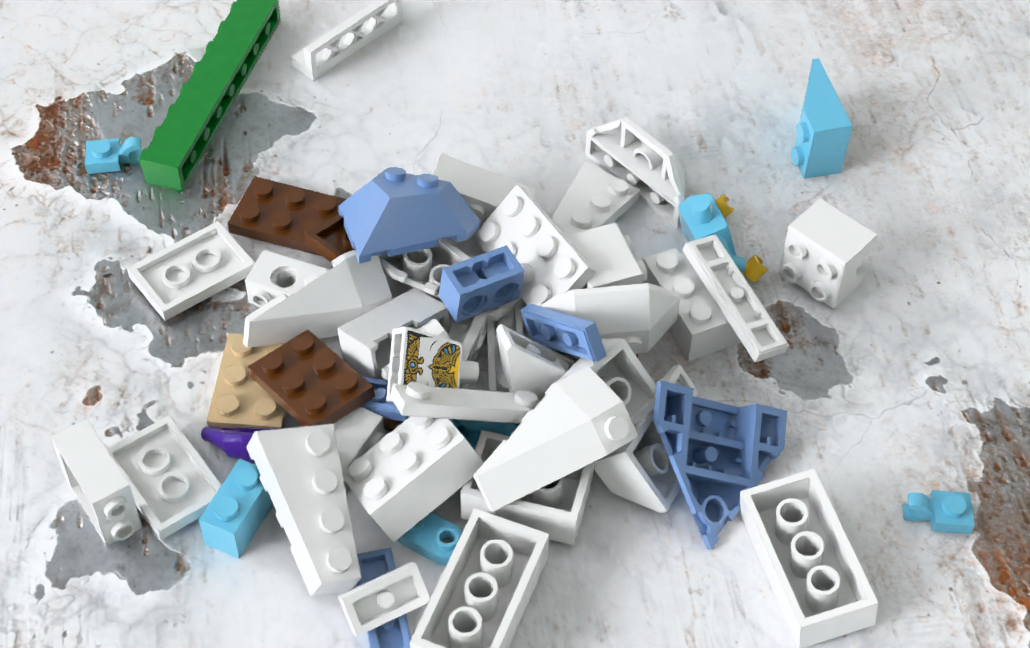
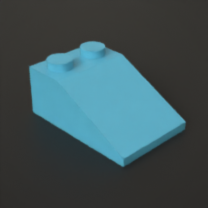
(822, 128)

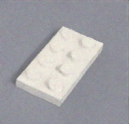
(540, 247)

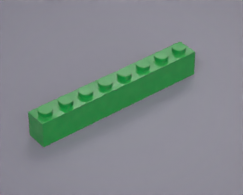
(209, 93)

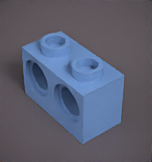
(481, 283)

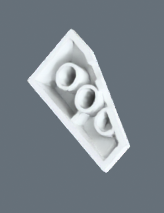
(321, 303)
(624, 376)
(565, 432)

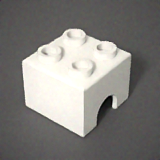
(825, 252)
(610, 256)

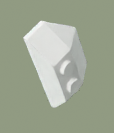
(642, 162)
(629, 312)
(528, 363)

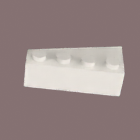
(308, 491)

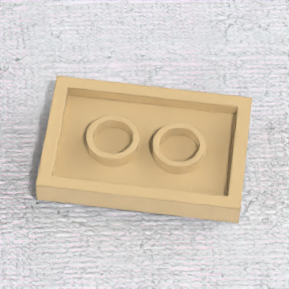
(236, 396)

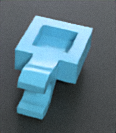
(109, 154)
(945, 509)

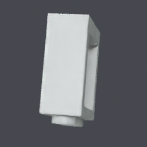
(97, 482)

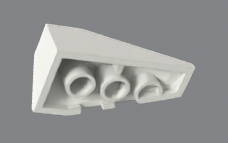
(424, 270)
(642, 466)

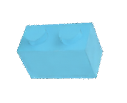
(236, 510)

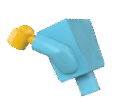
(704, 217)

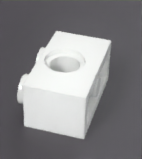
(277, 275)

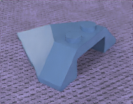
(405, 214)
(716, 451)

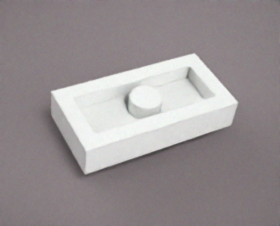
(384, 598)

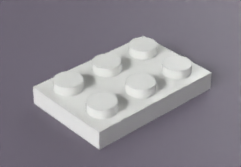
(191, 270)
(165, 476)

